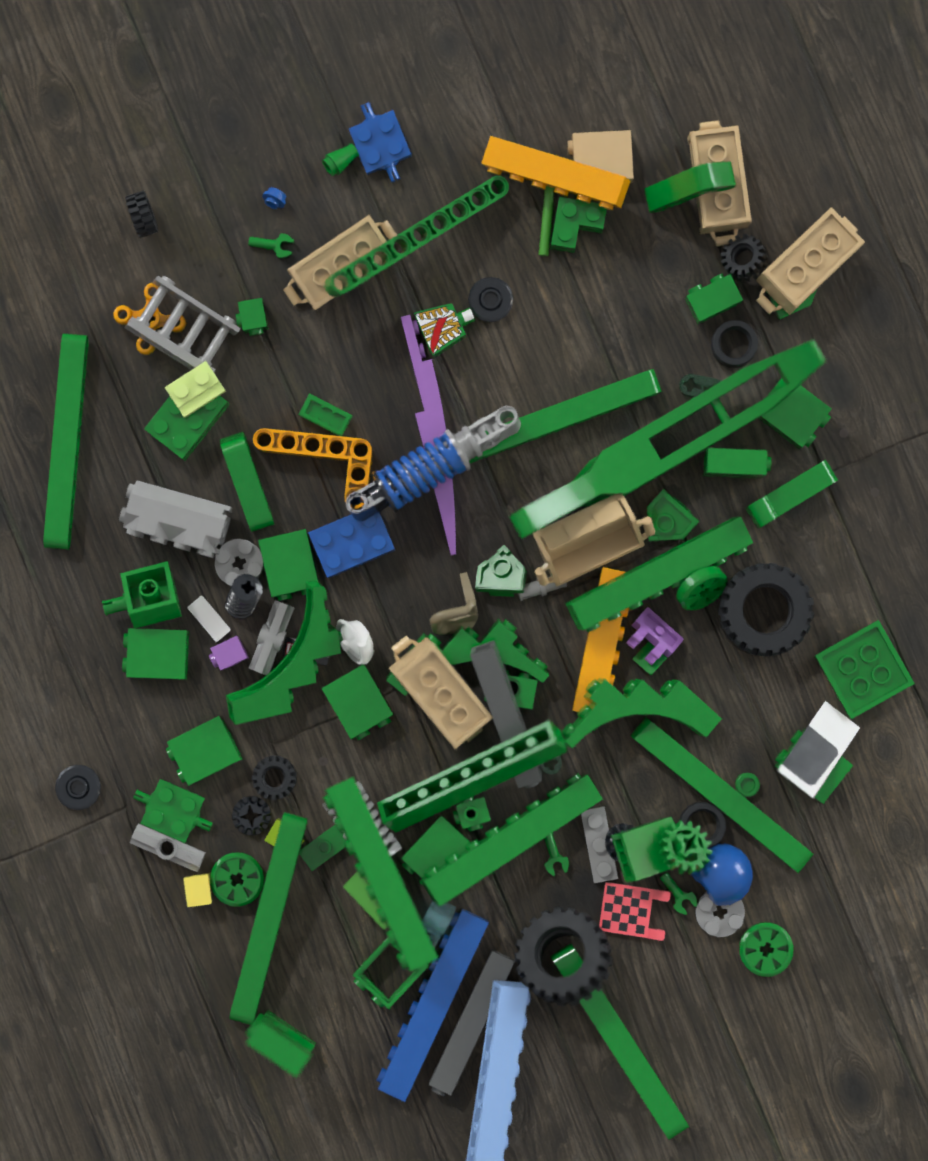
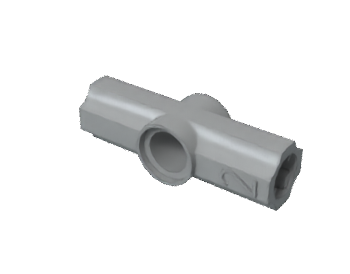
(271, 637)
(152, 841)

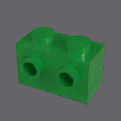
(714, 298)

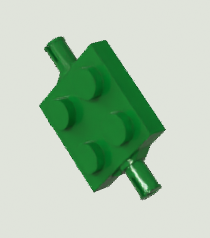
(173, 810)

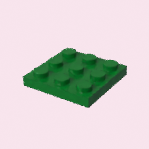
(864, 669)

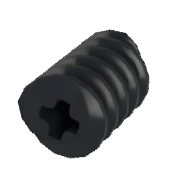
(243, 596)

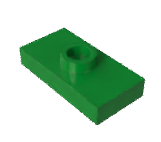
(325, 415)
(323, 848)

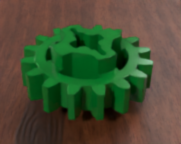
(674, 845)

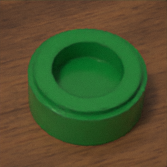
(747, 784)

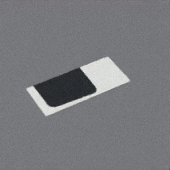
(819, 749)

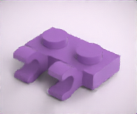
(657, 632)

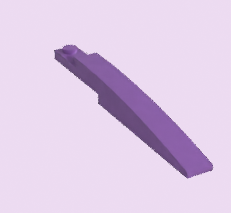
(431, 422)

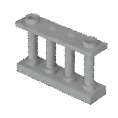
(161, 338)

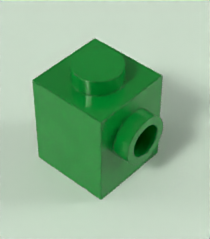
(252, 317)

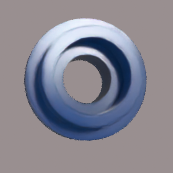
(274, 198)

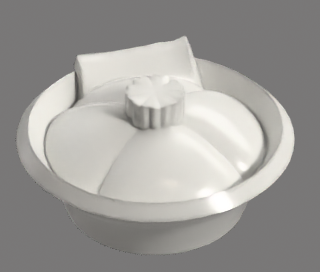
(356, 641)

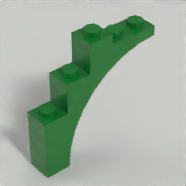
(459, 647)
(298, 668)
(639, 698)

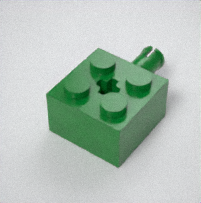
(147, 596)

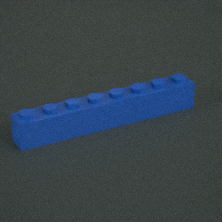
(433, 1004)

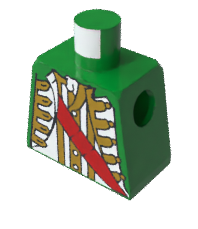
(443, 326)

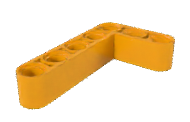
(323, 451)

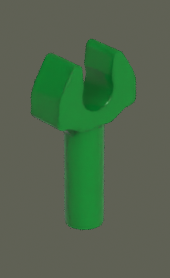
(273, 244)
(554, 855)
(678, 893)

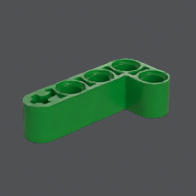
(689, 185)
(246, 481)
(791, 494)

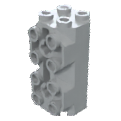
(175, 518)

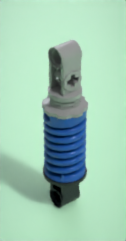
(431, 463)

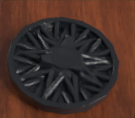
(490, 299)
(78, 787)

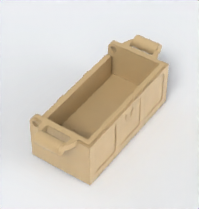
(727, 208)
(333, 256)
(808, 262)
(589, 540)
(439, 691)

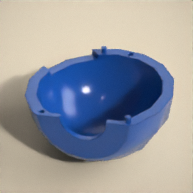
(726, 875)

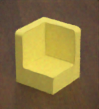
(198, 890)

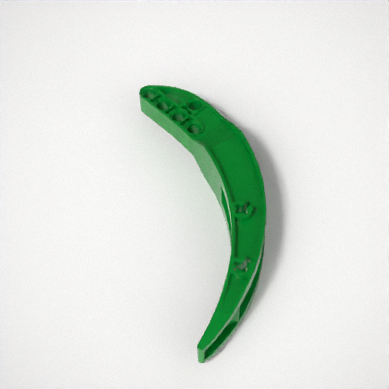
(634, 460)

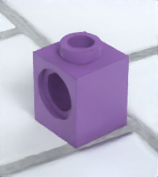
(228, 653)

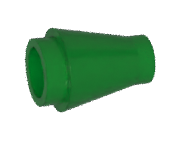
(338, 160)

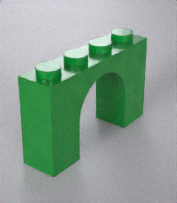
(280, 1042)

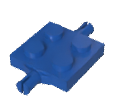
(380, 142)

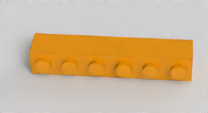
(556, 172)
(600, 649)

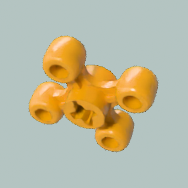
(159, 321)

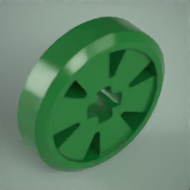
(701, 588)
(241, 893)
(759, 935)

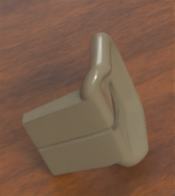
(449, 620)

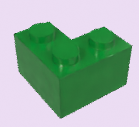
(575, 216)

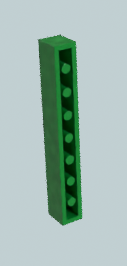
(659, 573)
(472, 776)
(511, 839)
(380, 873)

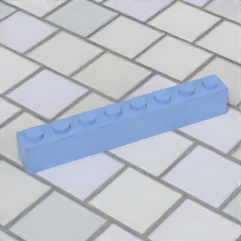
(498, 1071)

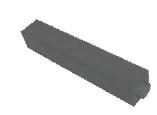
(502, 702)
(469, 1025)

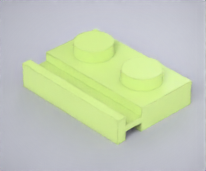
(195, 389)

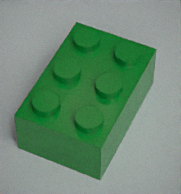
(182, 433)

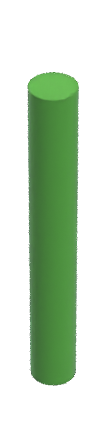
(546, 221)

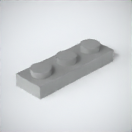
(595, 831)

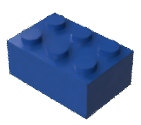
(350, 543)

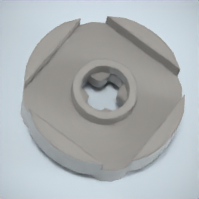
(243, 549)
(712, 924)

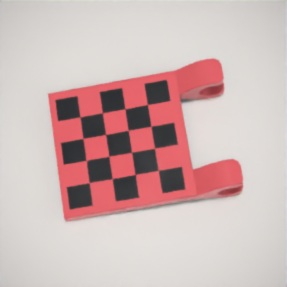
(628, 910)

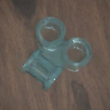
(437, 920)

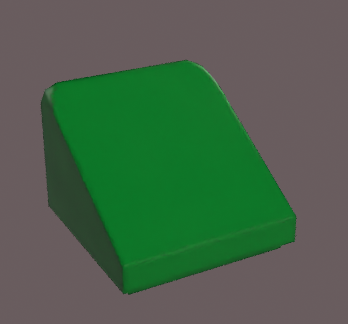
(639, 658)

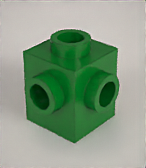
(475, 822)

